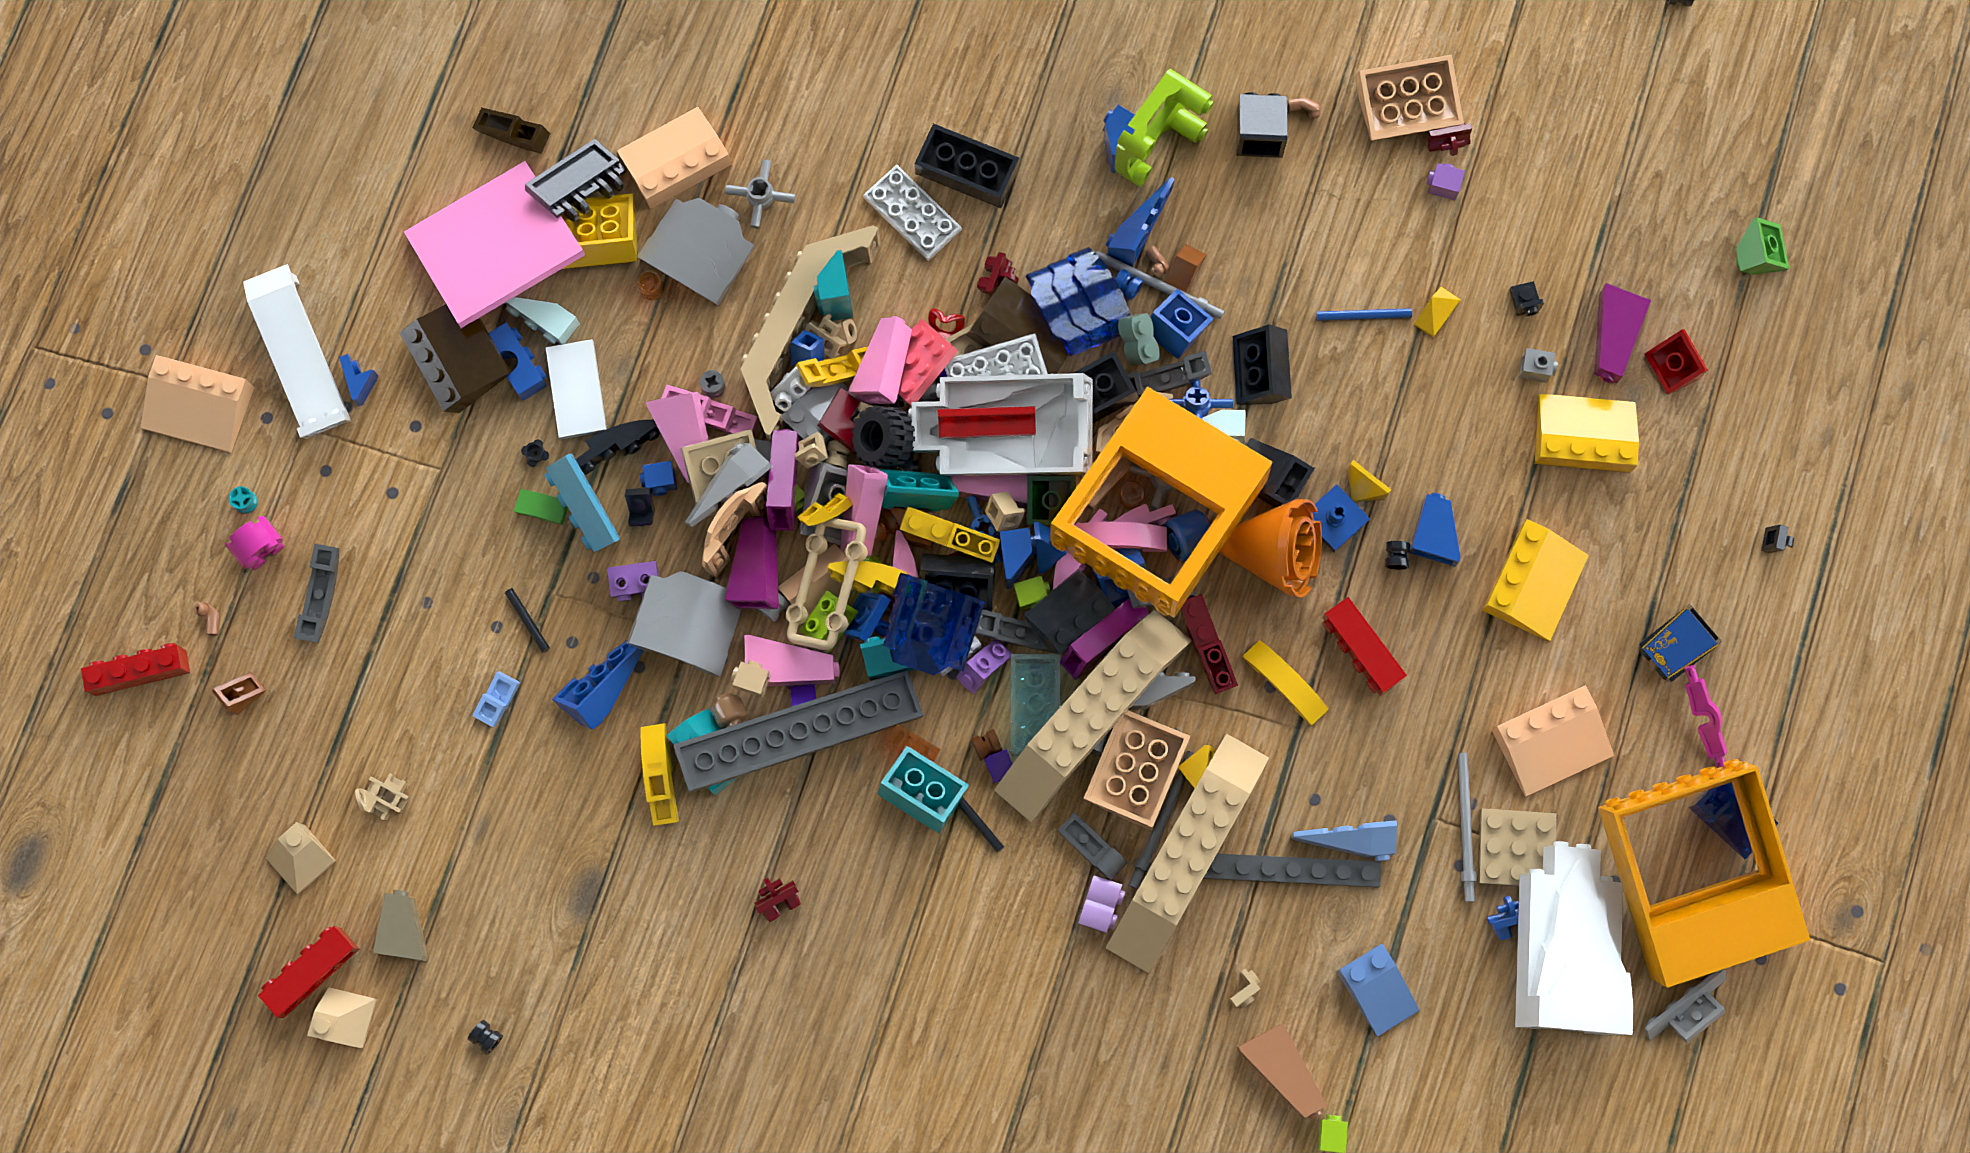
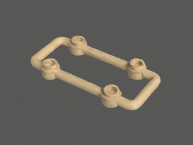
(836, 621)

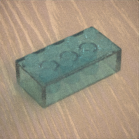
(1033, 696)

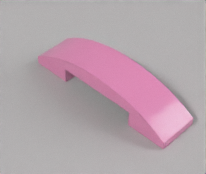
(1128, 535)

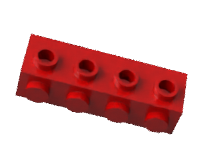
(1363, 646)
(135, 670)
(308, 971)

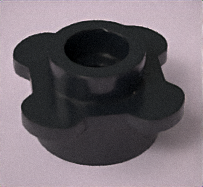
(534, 446)

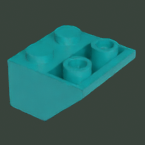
(879, 660)

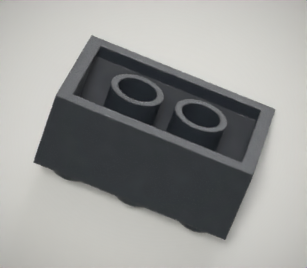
(1262, 366)
(962, 575)
(1068, 612)

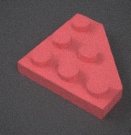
(925, 360)

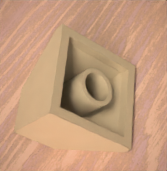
(299, 857)
(342, 1018)

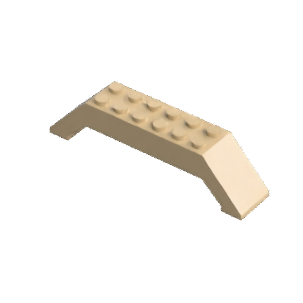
(792, 314)
(1090, 713)
(1187, 853)

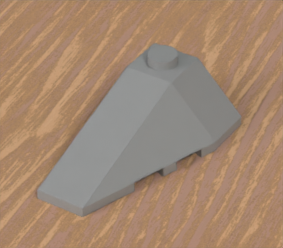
(738, 469)

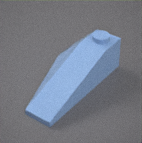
(1368, 840)

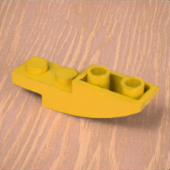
(949, 534)
(867, 576)
(657, 774)

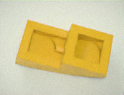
(818, 514)

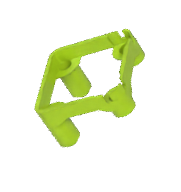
(1177, 94)

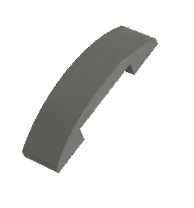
(1173, 375)
(319, 593)
(1009, 631)

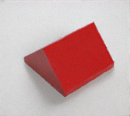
(1676, 362)

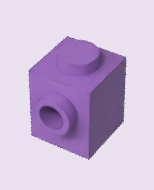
(1445, 181)

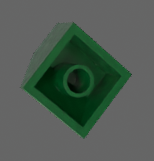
(1047, 496)

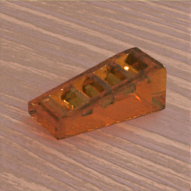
(890, 744)

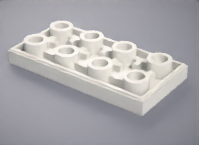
(912, 212)
(1008, 358)
(576, 389)

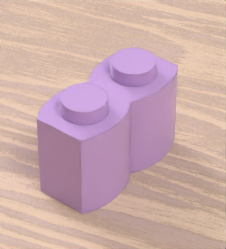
(1100, 904)

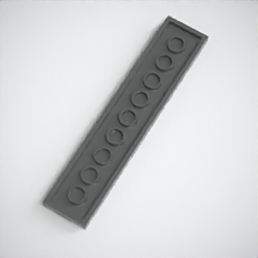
(797, 731)

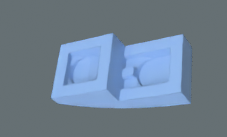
(496, 700)

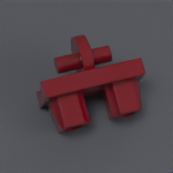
(1449, 138)
(999, 268)
(768, 904)

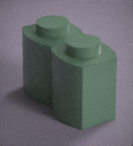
(1137, 334)

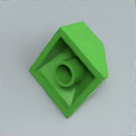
(1762, 248)

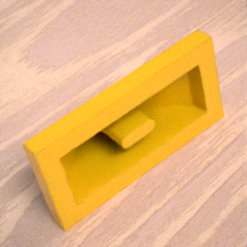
(1436, 311)
(1364, 485)
(1196, 764)

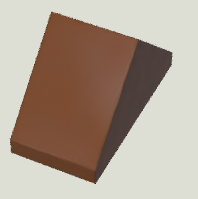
(1185, 267)
(239, 693)

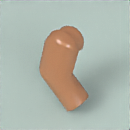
(1307, 104)
(1160, 265)
(210, 615)

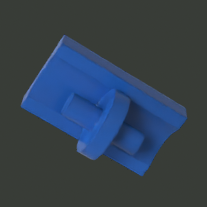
(1506, 917)

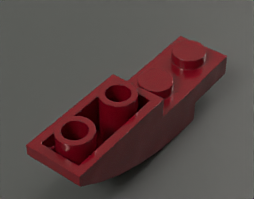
(1207, 644)

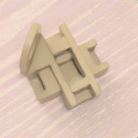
(839, 334)
(386, 800)

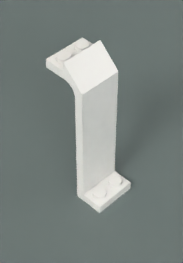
(295, 351)

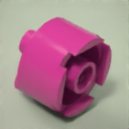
(254, 543)

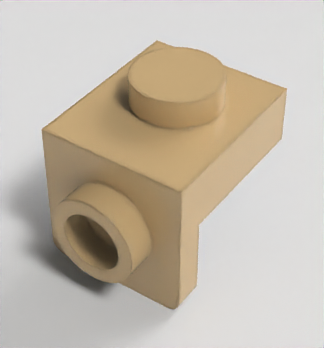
(811, 450)
(1245, 997)

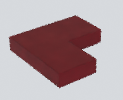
(837, 418)

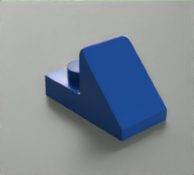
(359, 383)

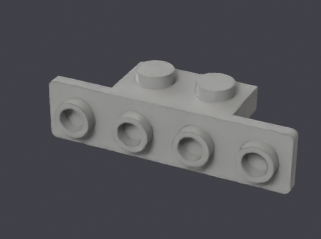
(1692, 1012)

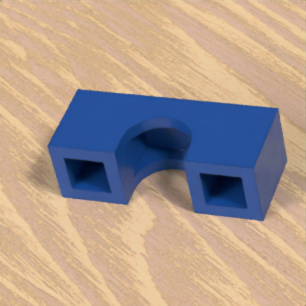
(526, 377)

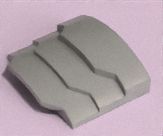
(698, 248)
(686, 621)

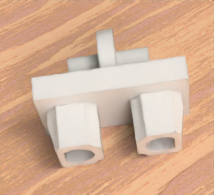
(789, 390)

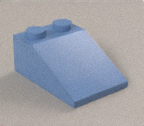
(1378, 989)

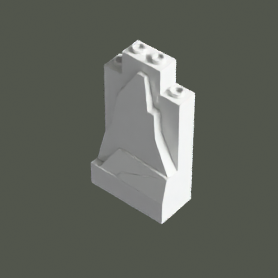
(1062, 426)
(1571, 946)

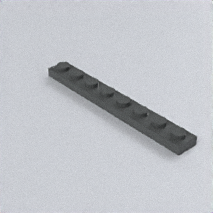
(1295, 870)

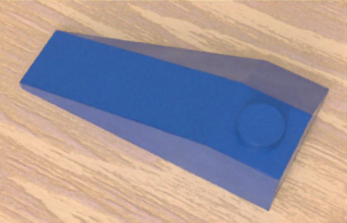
(1133, 233)
(595, 694)

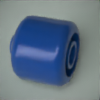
(1186, 532)

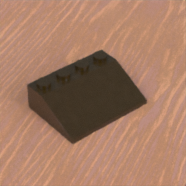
(1015, 315)
(453, 359)

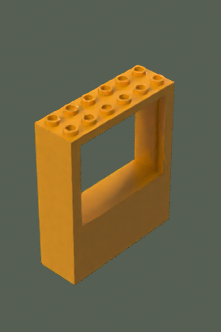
(1187, 457)
(1721, 921)

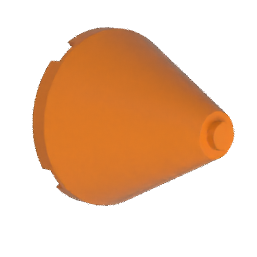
(1279, 546)

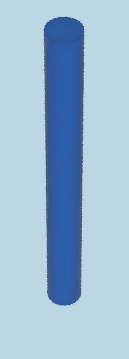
(1364, 314)

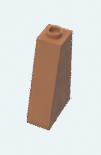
(1283, 1068)

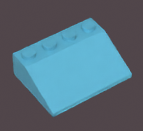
(582, 503)

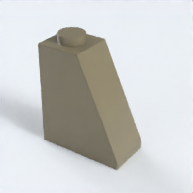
(400, 928)

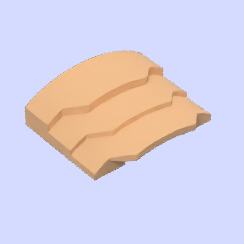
(749, 501)

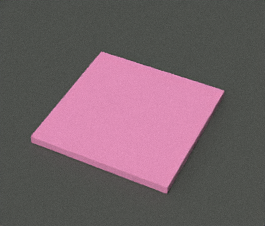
(492, 245)

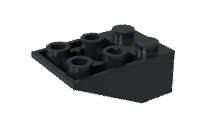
(1286, 477)

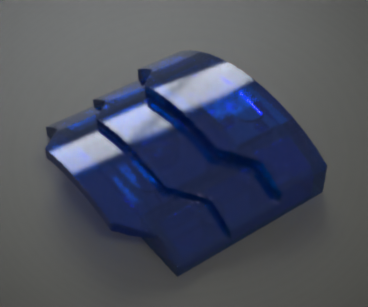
(1079, 300)
(931, 626)

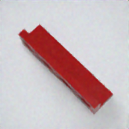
(987, 422)

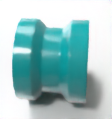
(238, 497)

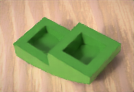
(540, 506)

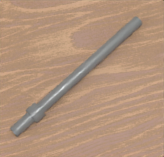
(1159, 285)
(1468, 876)

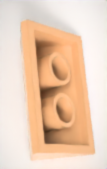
(820, 580)

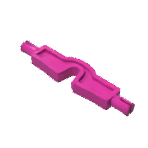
(1703, 706)

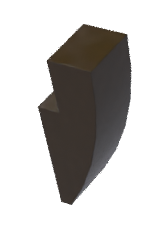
(512, 130)

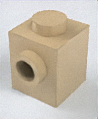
(751, 678)

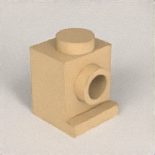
(1004, 511)

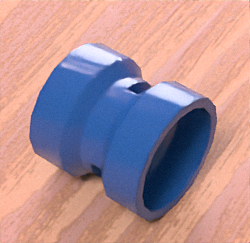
(1128, 285)

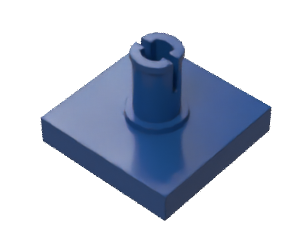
(1338, 517)
(868, 619)

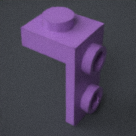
(983, 665)

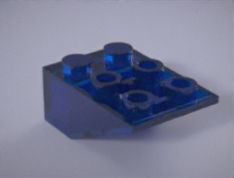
(1721, 812)

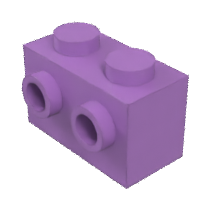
(634, 576)

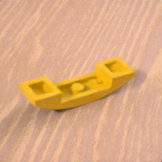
(832, 370)
(1286, 681)

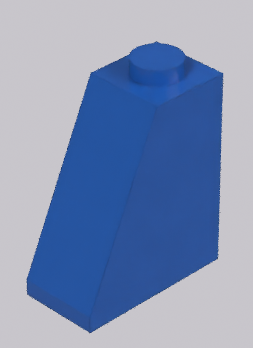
(1436, 531)

